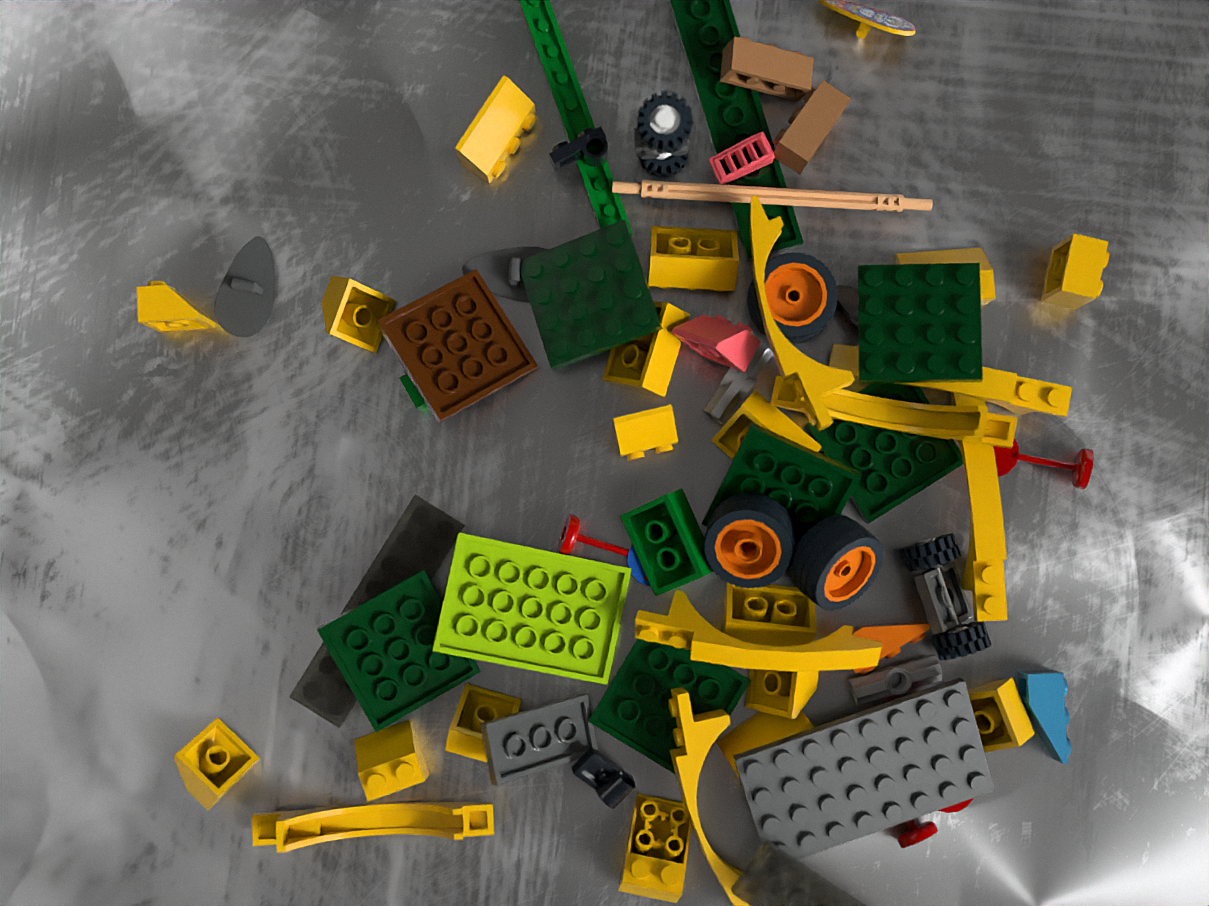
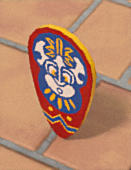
(870, 17)

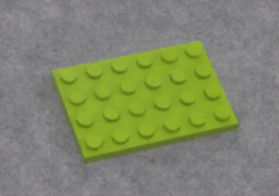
(531, 609)

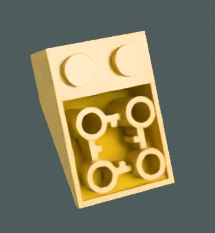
(656, 849)

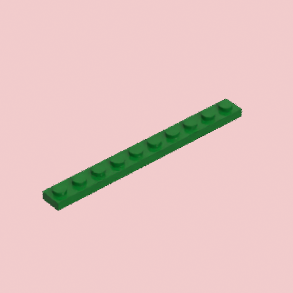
(571, 107)

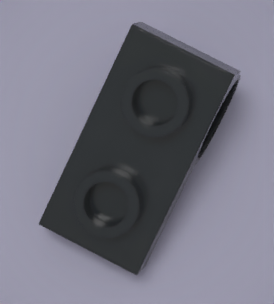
(567, 153)
(604, 776)

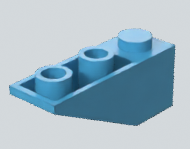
(1045, 705)

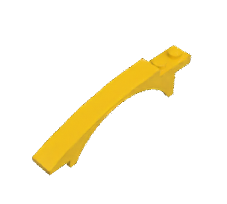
(811, 377)
(999, 387)
(936, 421)
(986, 536)
(690, 631)
(696, 737)
(327, 823)

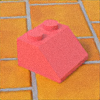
(719, 340)

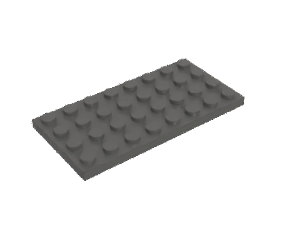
(866, 771)

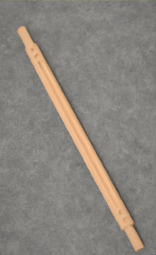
(772, 195)

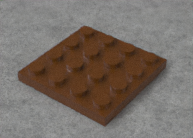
(456, 345)

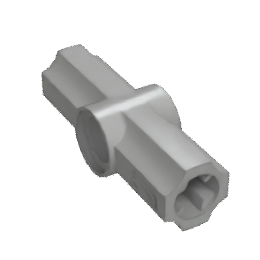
(736, 386)
(913, 675)

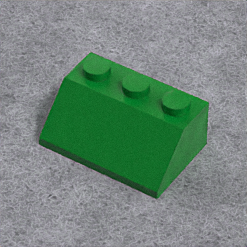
(667, 541)

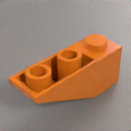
(891, 636)

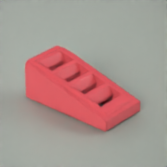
(748, 144)

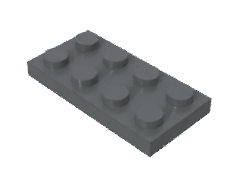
(538, 739)

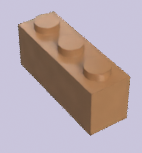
(766, 68)
(810, 126)

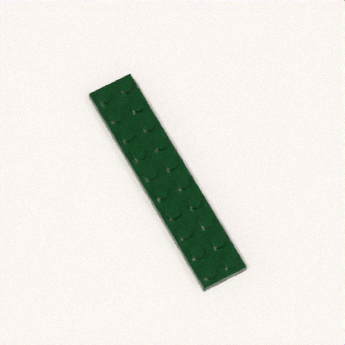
(730, 110)

